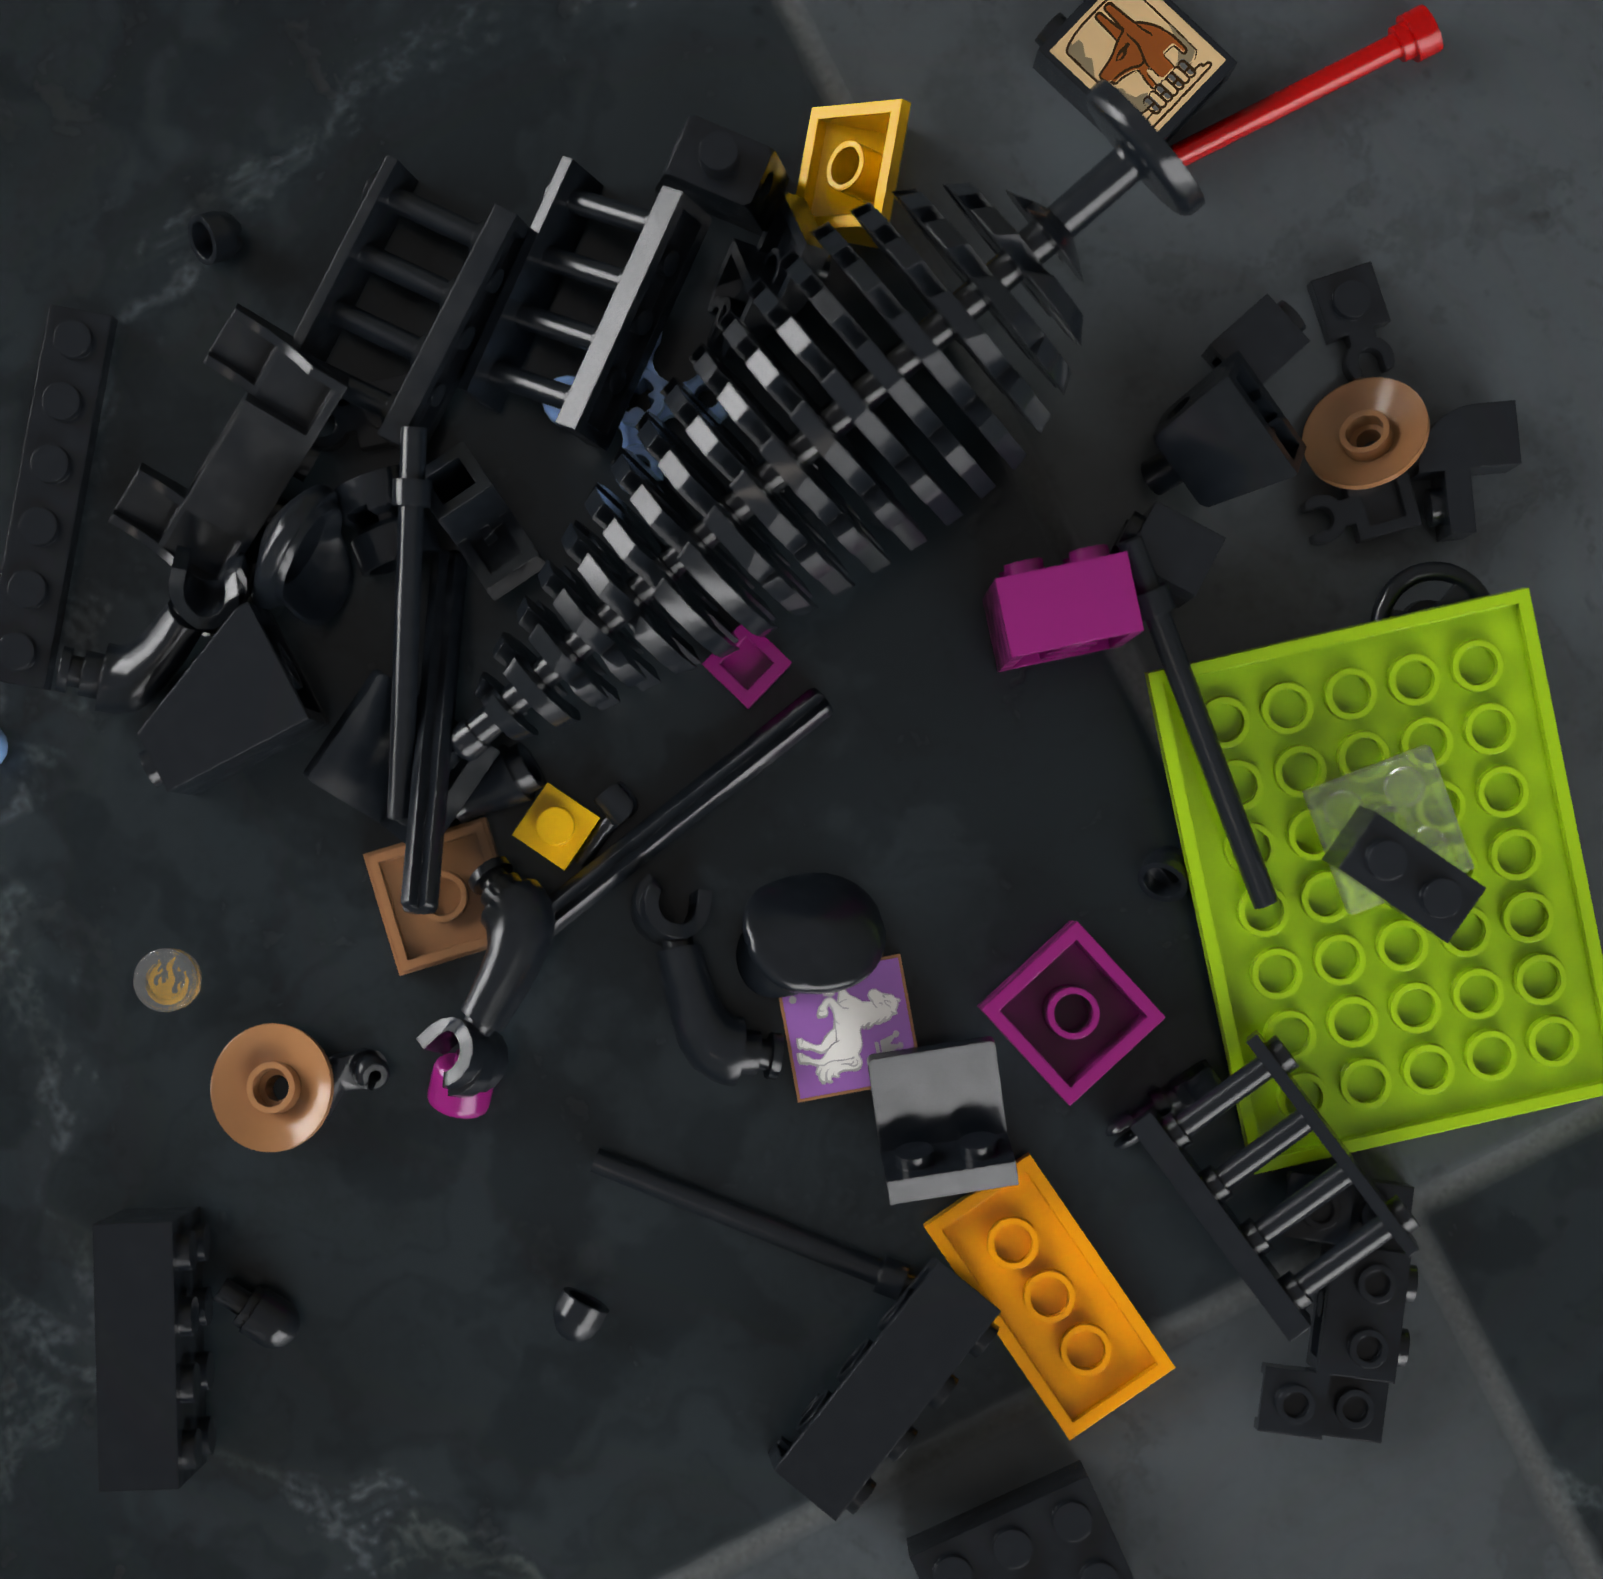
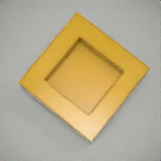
(556, 826)

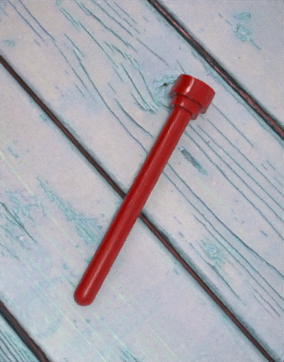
(1412, 37)

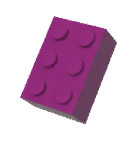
(1061, 609)

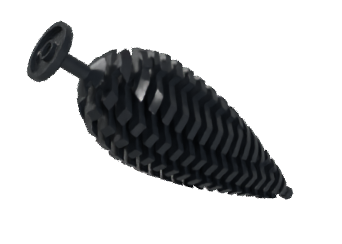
(789, 459)

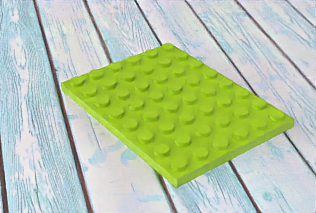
(1376, 1011)

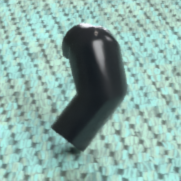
(357, 1071)

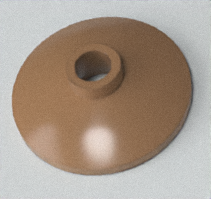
(1363, 413)
(245, 1082)

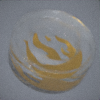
(167, 979)

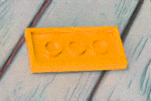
(1055, 1296)

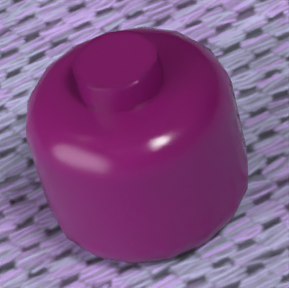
(451, 1106)

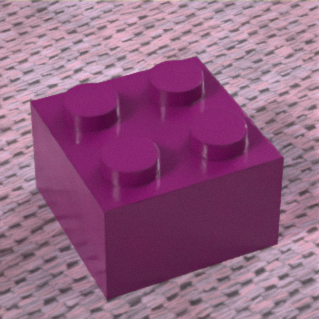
(1071, 1011)

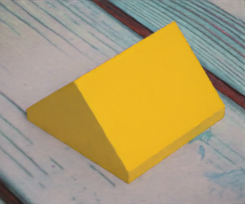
(853, 160)

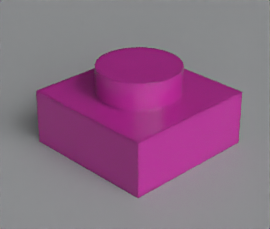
(750, 669)

